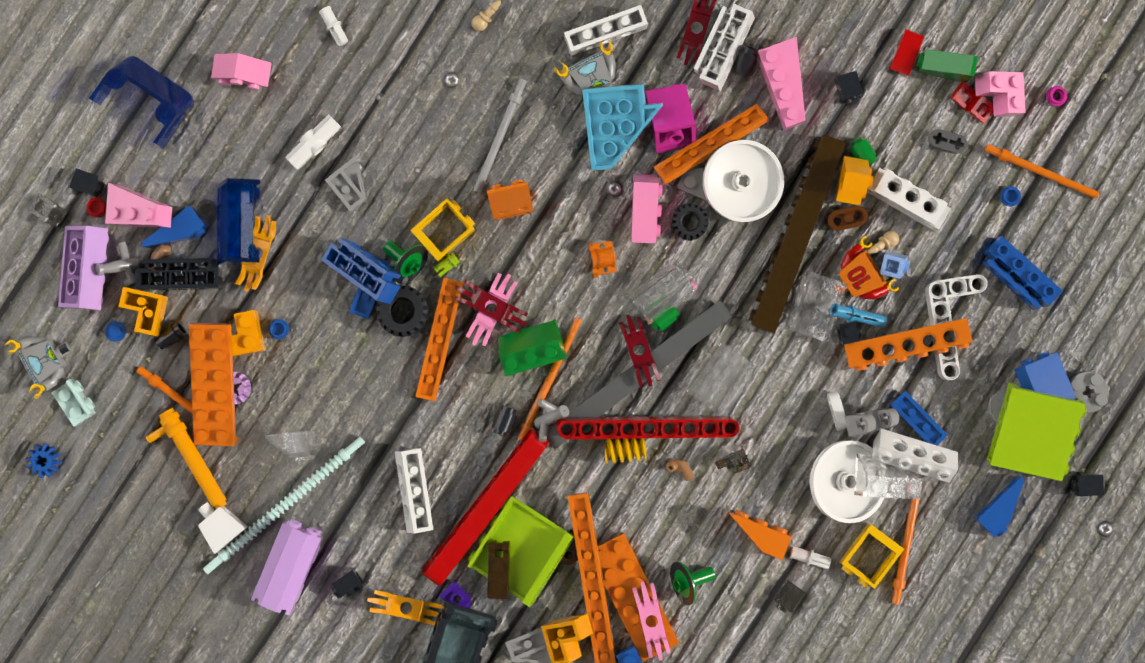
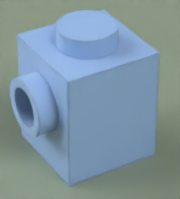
(895, 265)

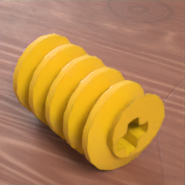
(625, 449)

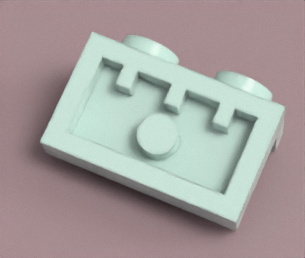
(74, 402)

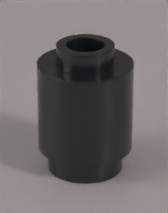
(504, 420)

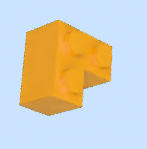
(853, 180)
(150, 309)
(249, 334)
(563, 637)

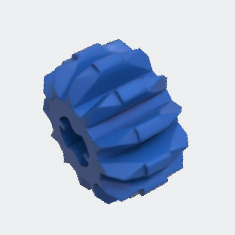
(38, 454)

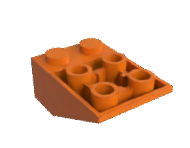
(510, 200)
(767, 539)

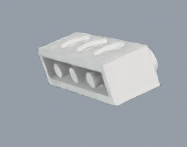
(609, 28)
(915, 455)
(414, 490)

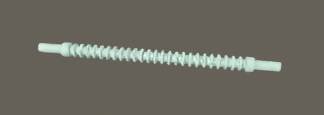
(224, 554)

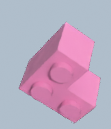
(240, 69)
(1006, 90)

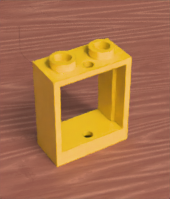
(455, 208)
(895, 549)

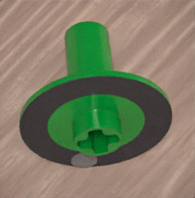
(408, 262)
(685, 582)

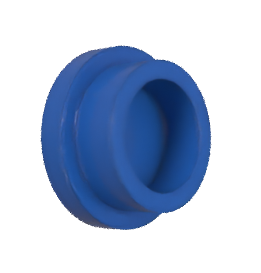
(1010, 196)
(278, 329)
(115, 331)

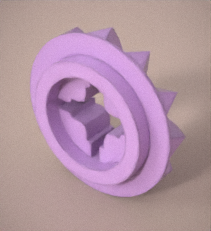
(243, 390)

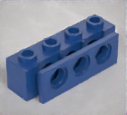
(1018, 267)
(362, 275)

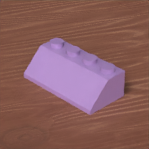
(79, 281)

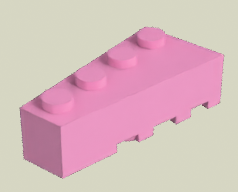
(783, 78)

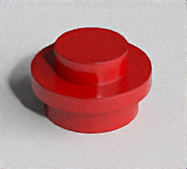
(96, 207)

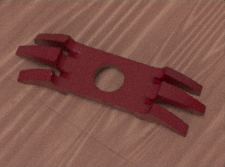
(696, 40)
(503, 308)
(639, 361)

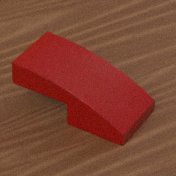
(907, 52)
(976, 106)

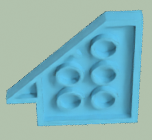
(615, 121)

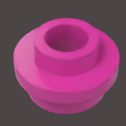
(1062, 95)

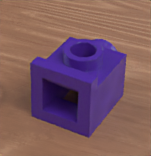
(456, 589)

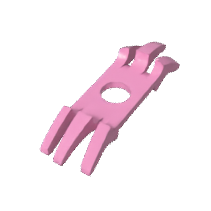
(485, 321)
(651, 608)

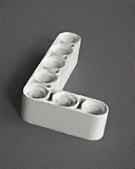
(943, 300)

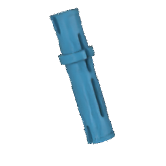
(842, 312)

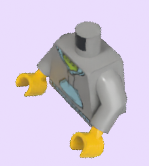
(591, 72)
(42, 361)

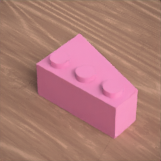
(645, 208)
(134, 209)

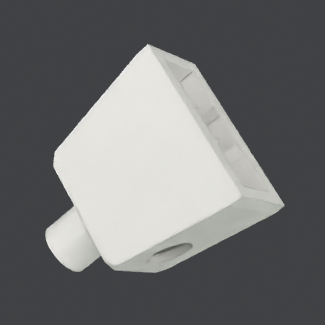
(219, 526)

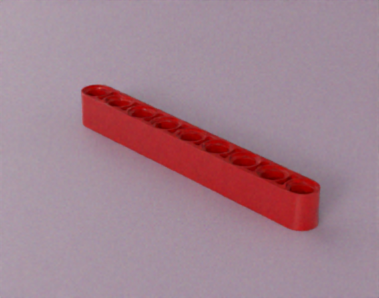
(657, 427)
(484, 508)

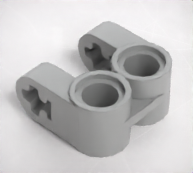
(871, 421)

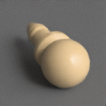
(481, 21)
(889, 240)

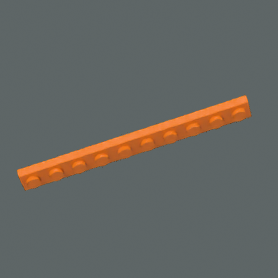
(592, 577)

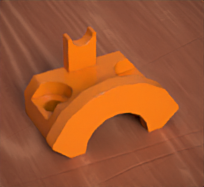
(603, 258)

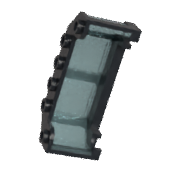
(459, 635)

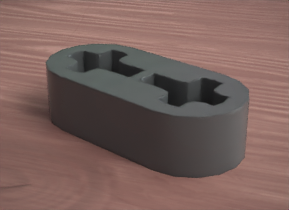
(946, 146)

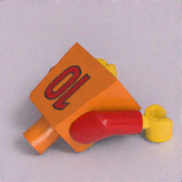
(863, 274)

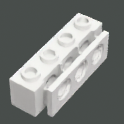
(729, 42)
(898, 199)

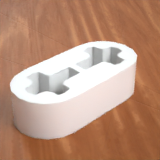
(837, 410)

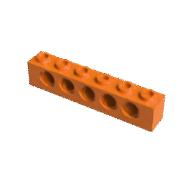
(855, 350)

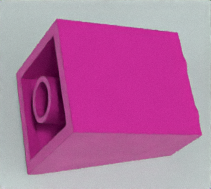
(674, 123)

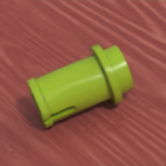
(446, 264)

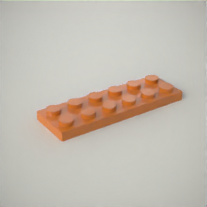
(212, 384)
(621, 574)

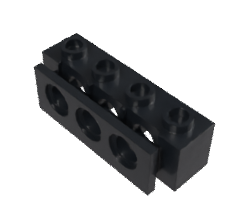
(178, 279)

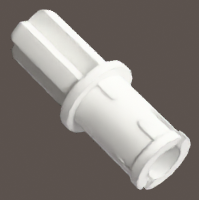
(333, 26)
(810, 557)

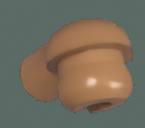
(159, 253)
(680, 466)

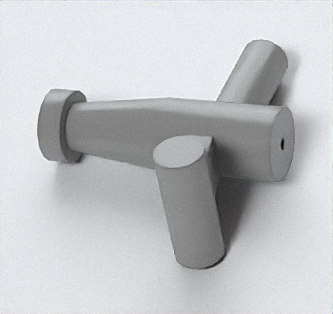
(124, 265)
(550, 415)

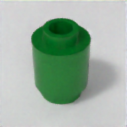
(863, 150)
(665, 320)

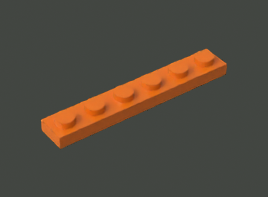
(708, 144)
(439, 340)

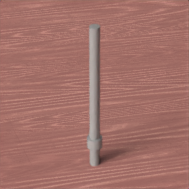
(515, 98)

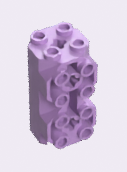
(287, 567)

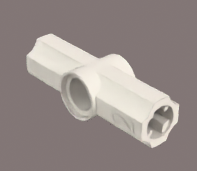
(313, 142)

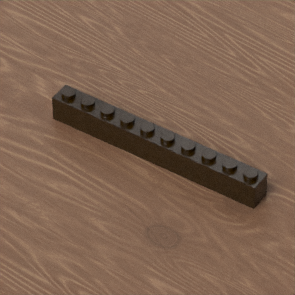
(797, 233)

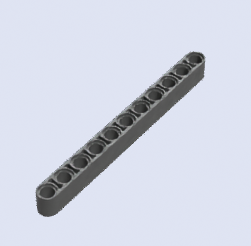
(662, 356)

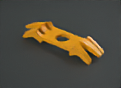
(261, 241)
(393, 607)

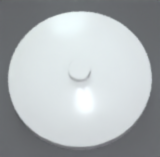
(743, 181)
(834, 483)

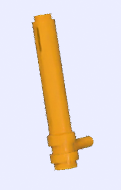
(177, 431)

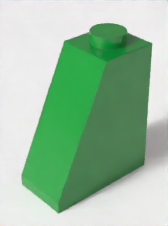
(947, 65)

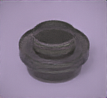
(207, 209)

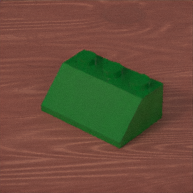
(531, 348)

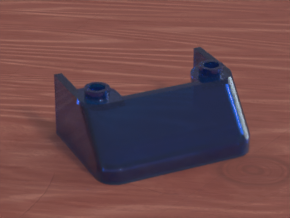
(174, 99)
(235, 221)

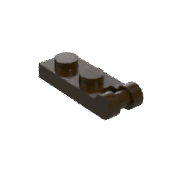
(498, 570)

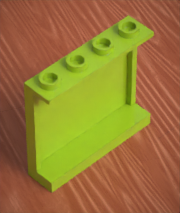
(1036, 432)
(534, 548)

